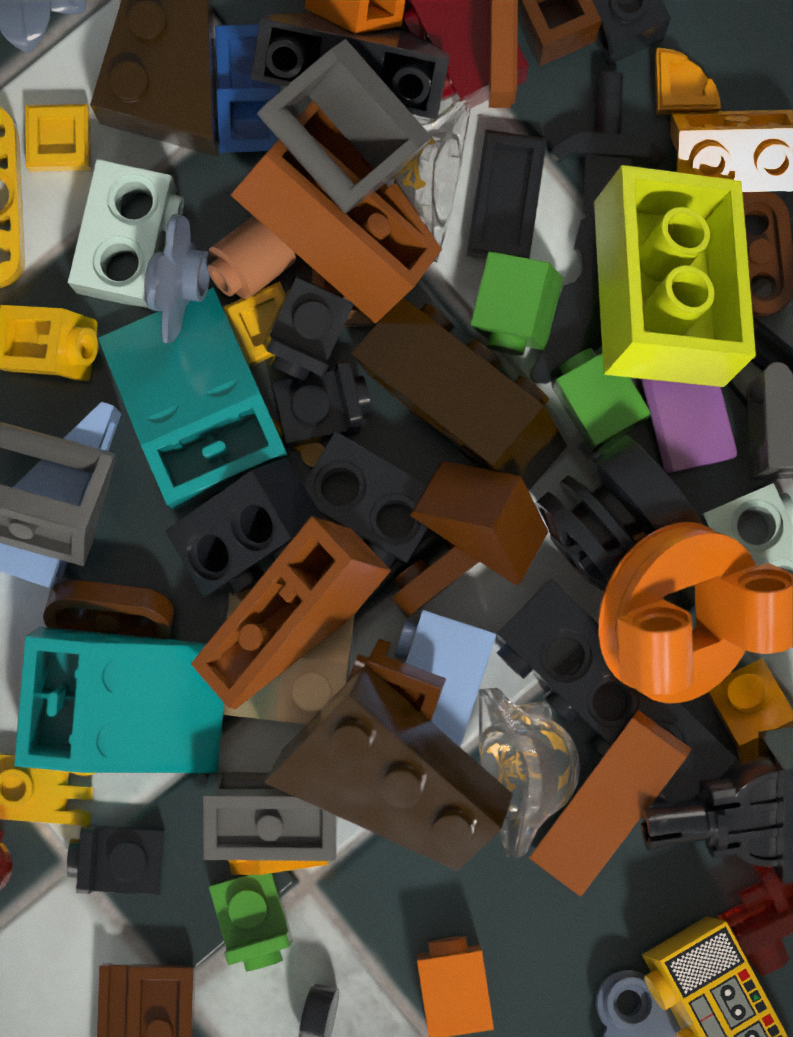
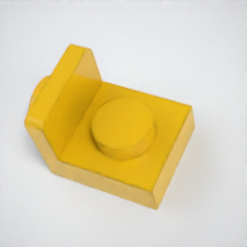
(47, 341)

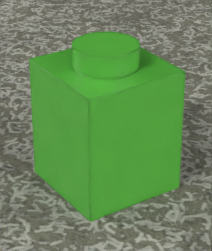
(516, 303)
(598, 402)

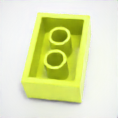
(673, 277)

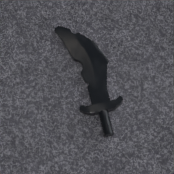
(577, 313)

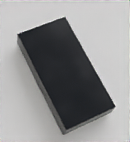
(506, 194)

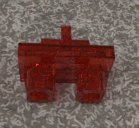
(763, 920)

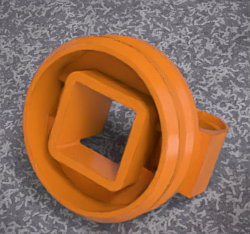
(737, 610)

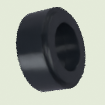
(319, 1011)

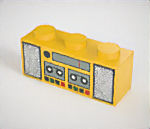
(709, 984)

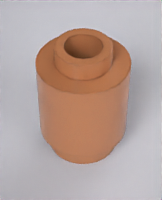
(248, 259)

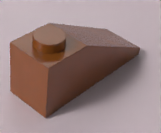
(290, 610)

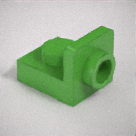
(251, 920)

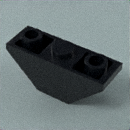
(404, 62)

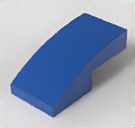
(238, 95)

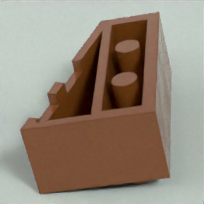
(367, 253)

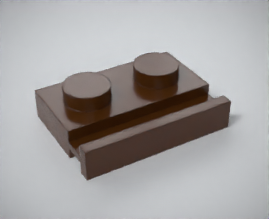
(146, 1000)

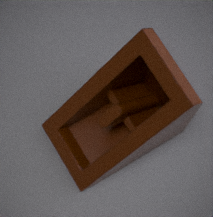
(484, 516)

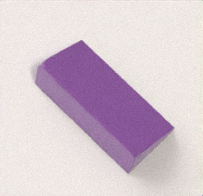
(689, 424)

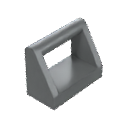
(362, 112)
(770, 423)
(46, 523)
(263, 823)

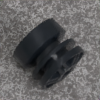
(625, 508)

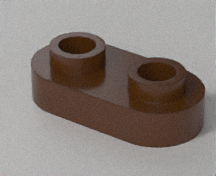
(770, 252)
(424, 582)
(109, 609)

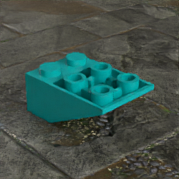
(192, 402)
(115, 705)

